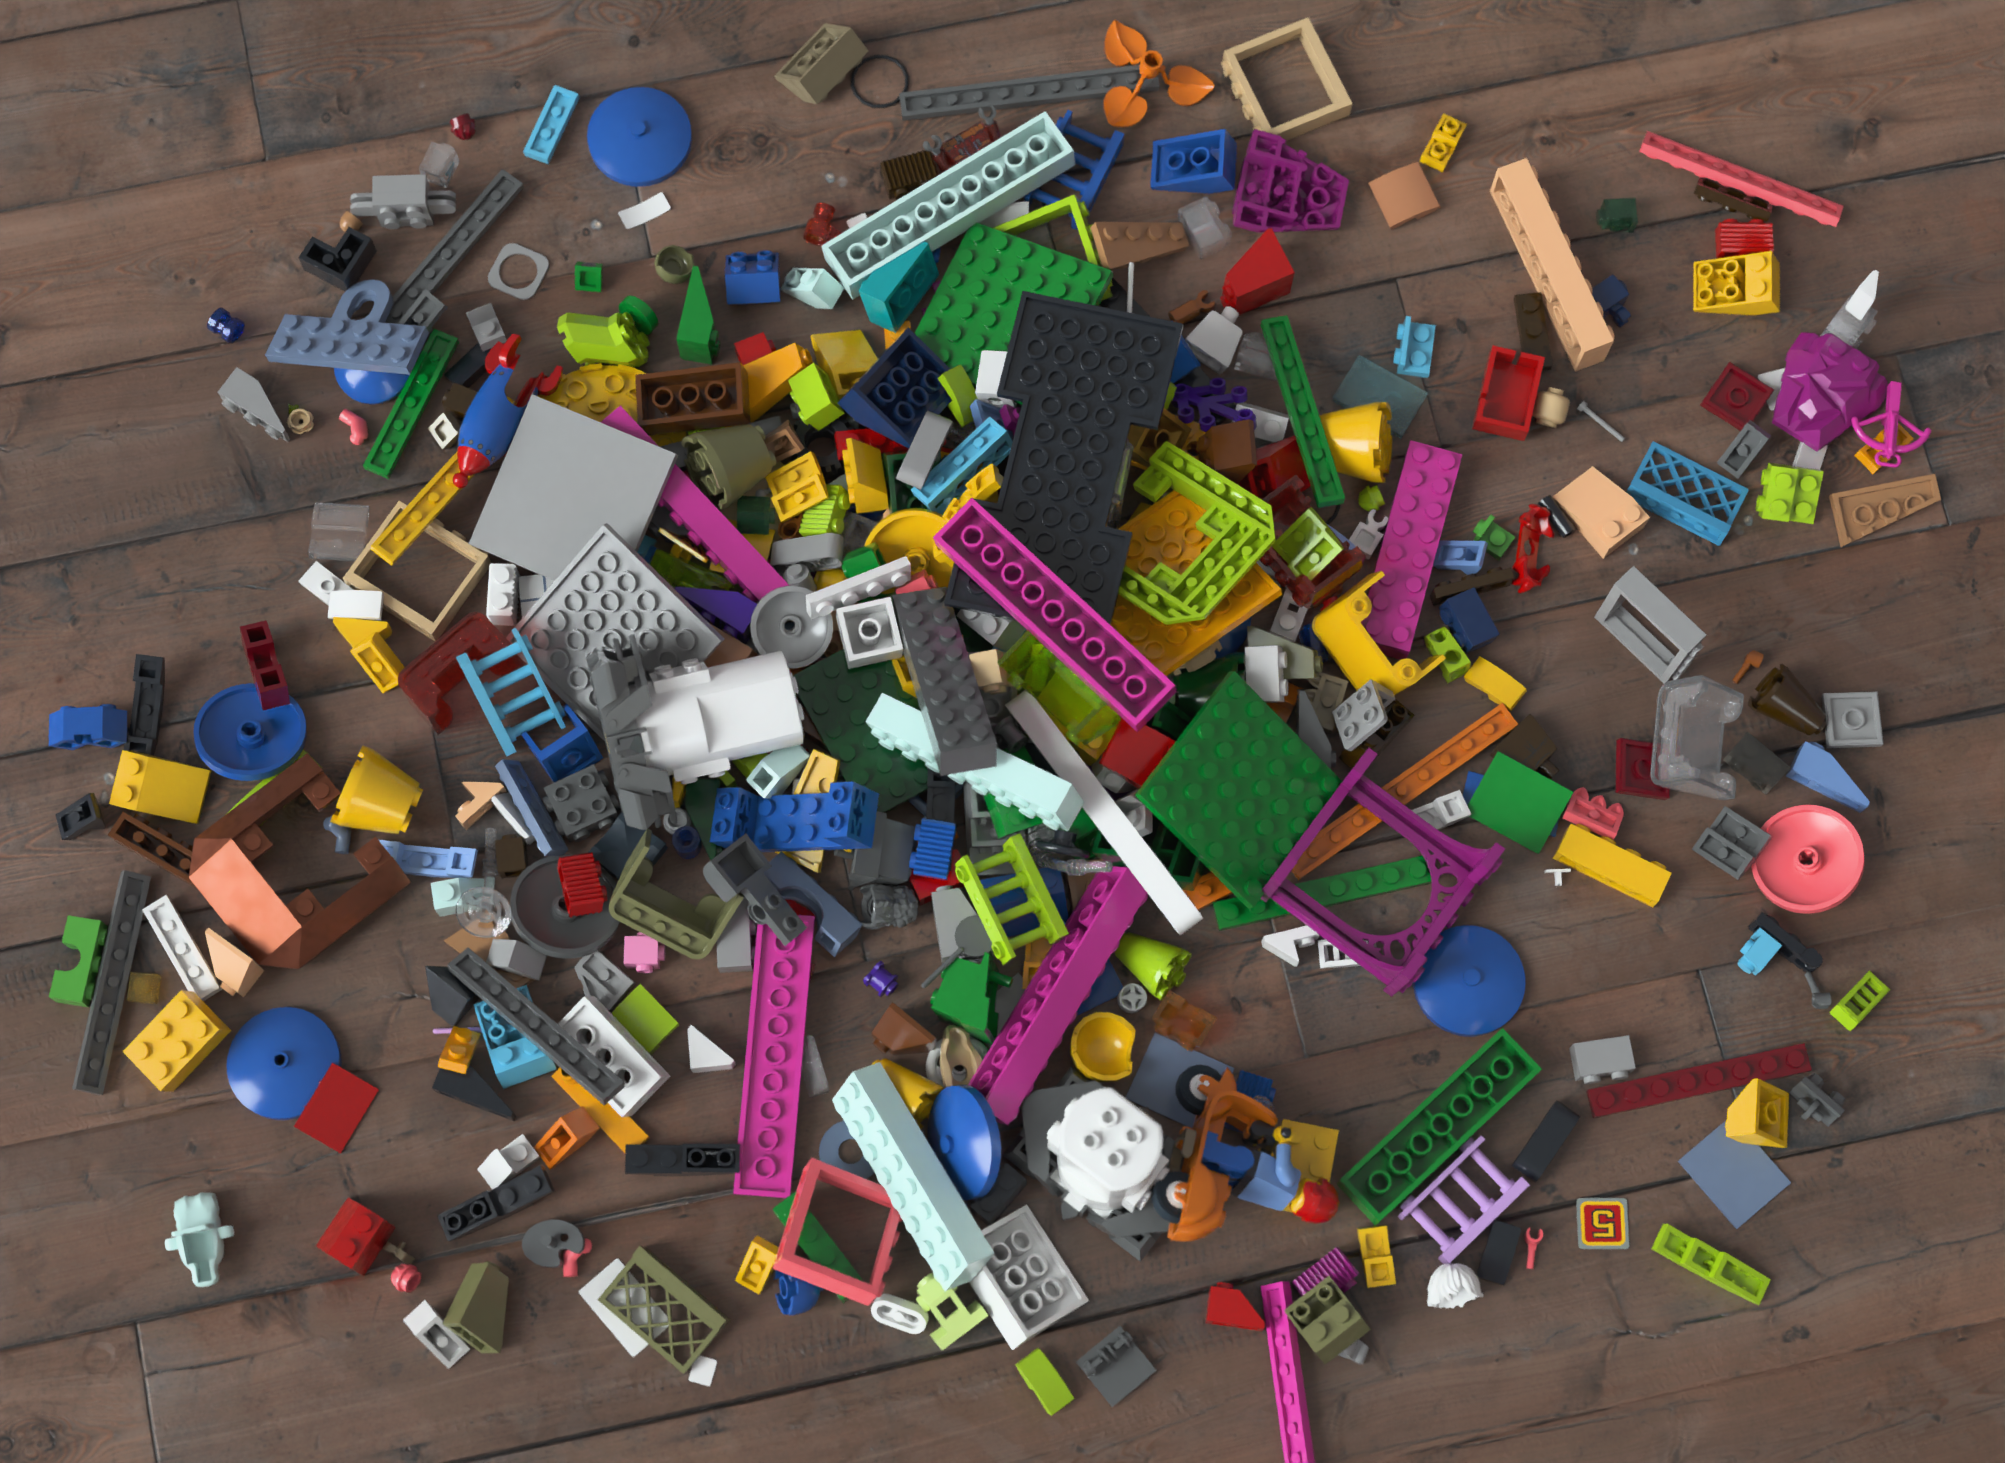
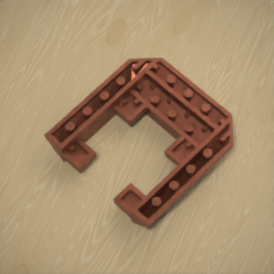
(248, 905)

